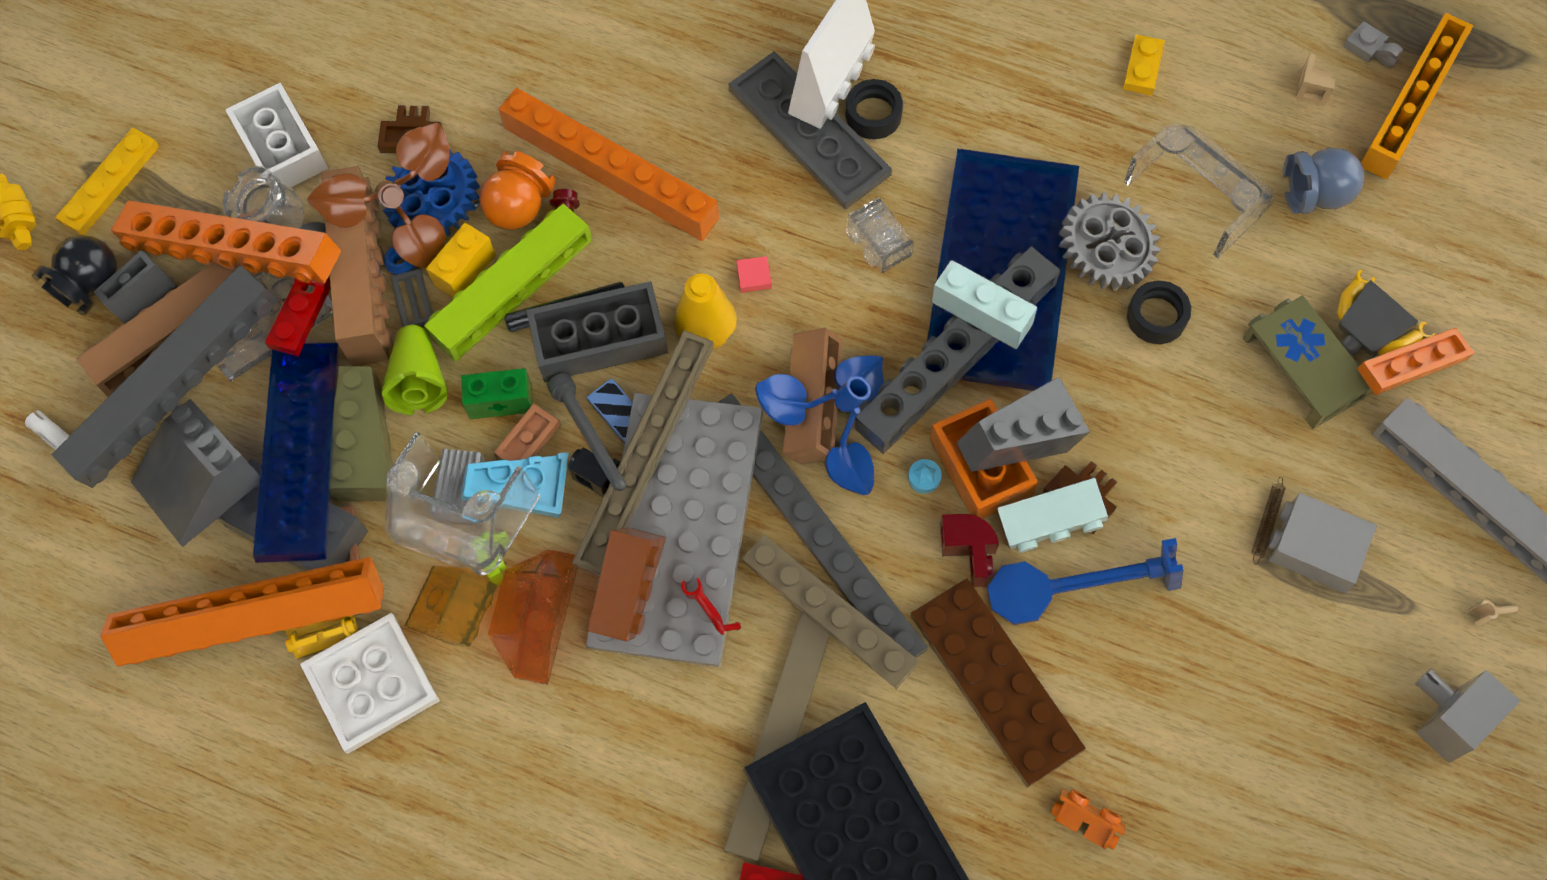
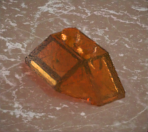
(532, 614)

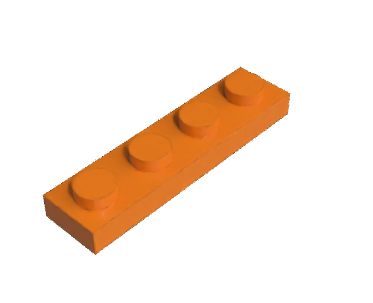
(1415, 361)

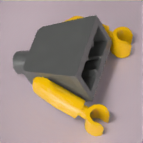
(1375, 320)

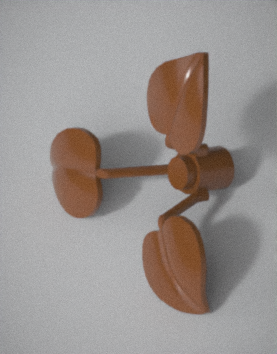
(343, 196)

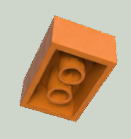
(986, 488)

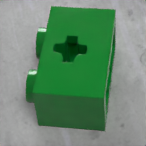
(496, 393)

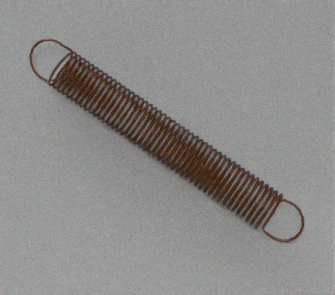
(1268, 517)

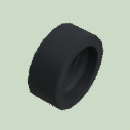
(874, 89)
(1169, 293)

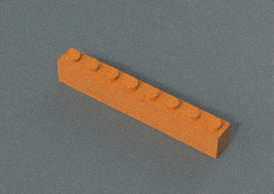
(609, 164)
(243, 612)

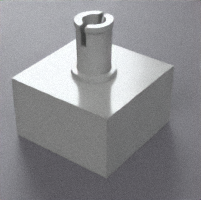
(1465, 714)

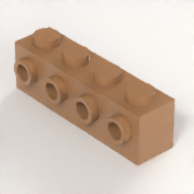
(813, 363)

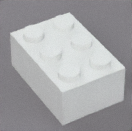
(277, 136)

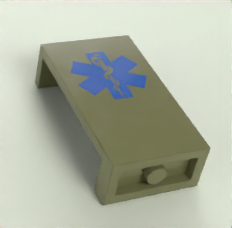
(1310, 358)

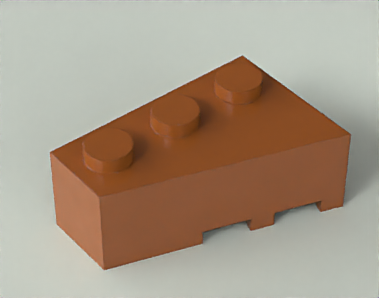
(625, 583)

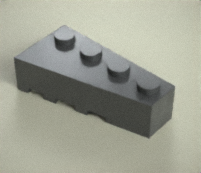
(1025, 430)

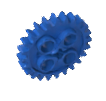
(429, 196)

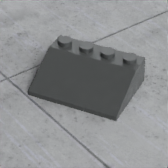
(192, 473)

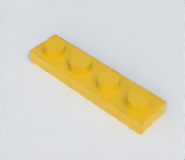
(107, 182)

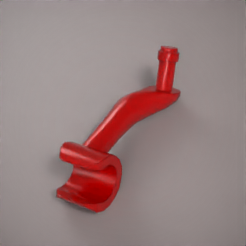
(709, 609)

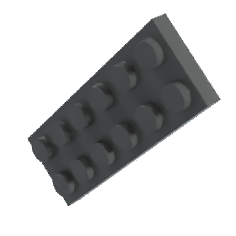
(830, 154)

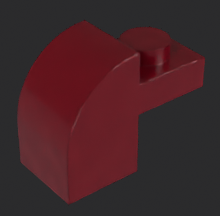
(973, 537)

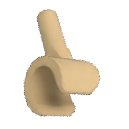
(1489, 612)

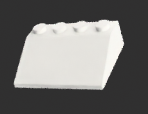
(832, 61)

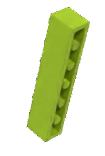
(508, 282)

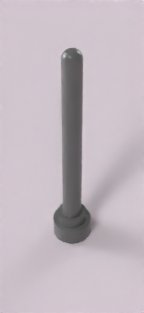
(563, 389)

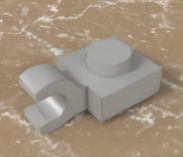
(1369, 43)

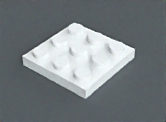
(369, 683)

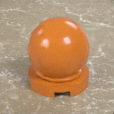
(515, 192)

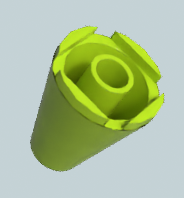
(413, 374)

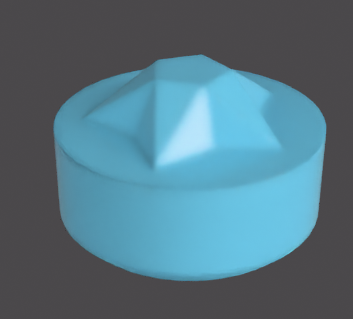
(924, 476)

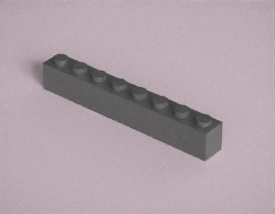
(164, 378)

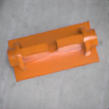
(1101, 822)

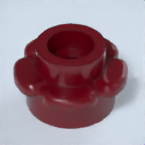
(565, 196)

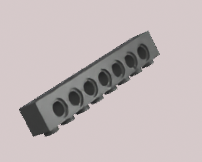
(886, 430)

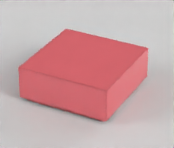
(754, 274)

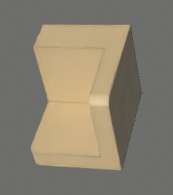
(1314, 84)

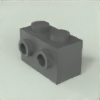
(134, 287)

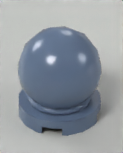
(1324, 180)

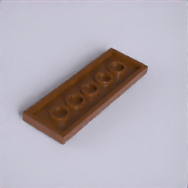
(997, 682)

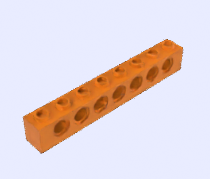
(227, 241)

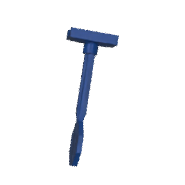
(1023, 592)

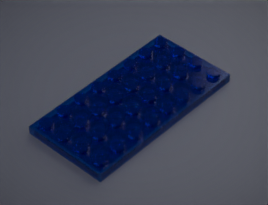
(993, 213)

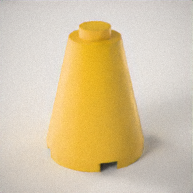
(705, 310)

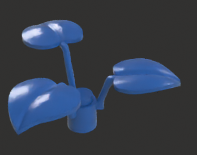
(858, 381)

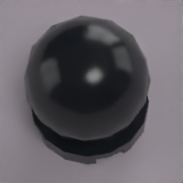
(77, 270)

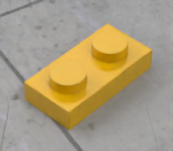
(1143, 64)

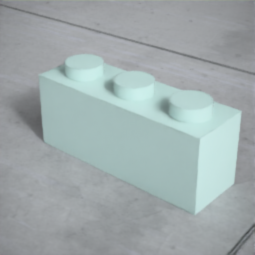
(984, 304)
(1053, 515)

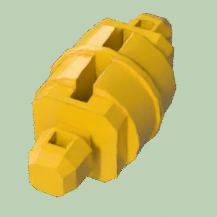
(15, 215)

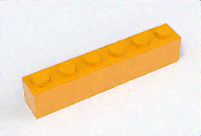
(1416, 96)

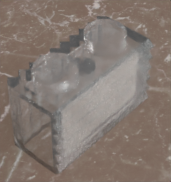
(879, 235)

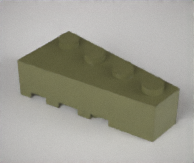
(359, 437)

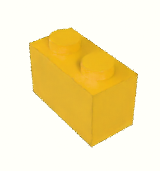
(461, 260)

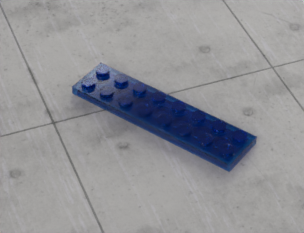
(297, 456)

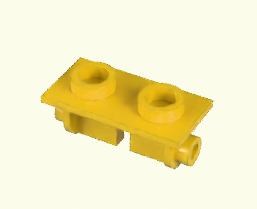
(319, 636)

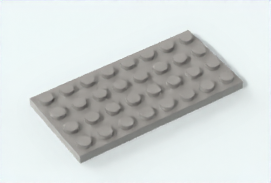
(701, 509)

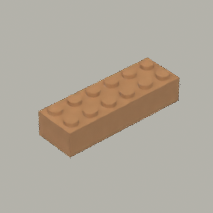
(359, 285)

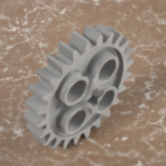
(1099, 218)

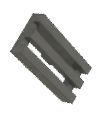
(406, 276)

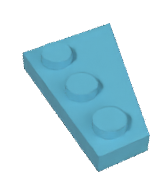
(545, 473)

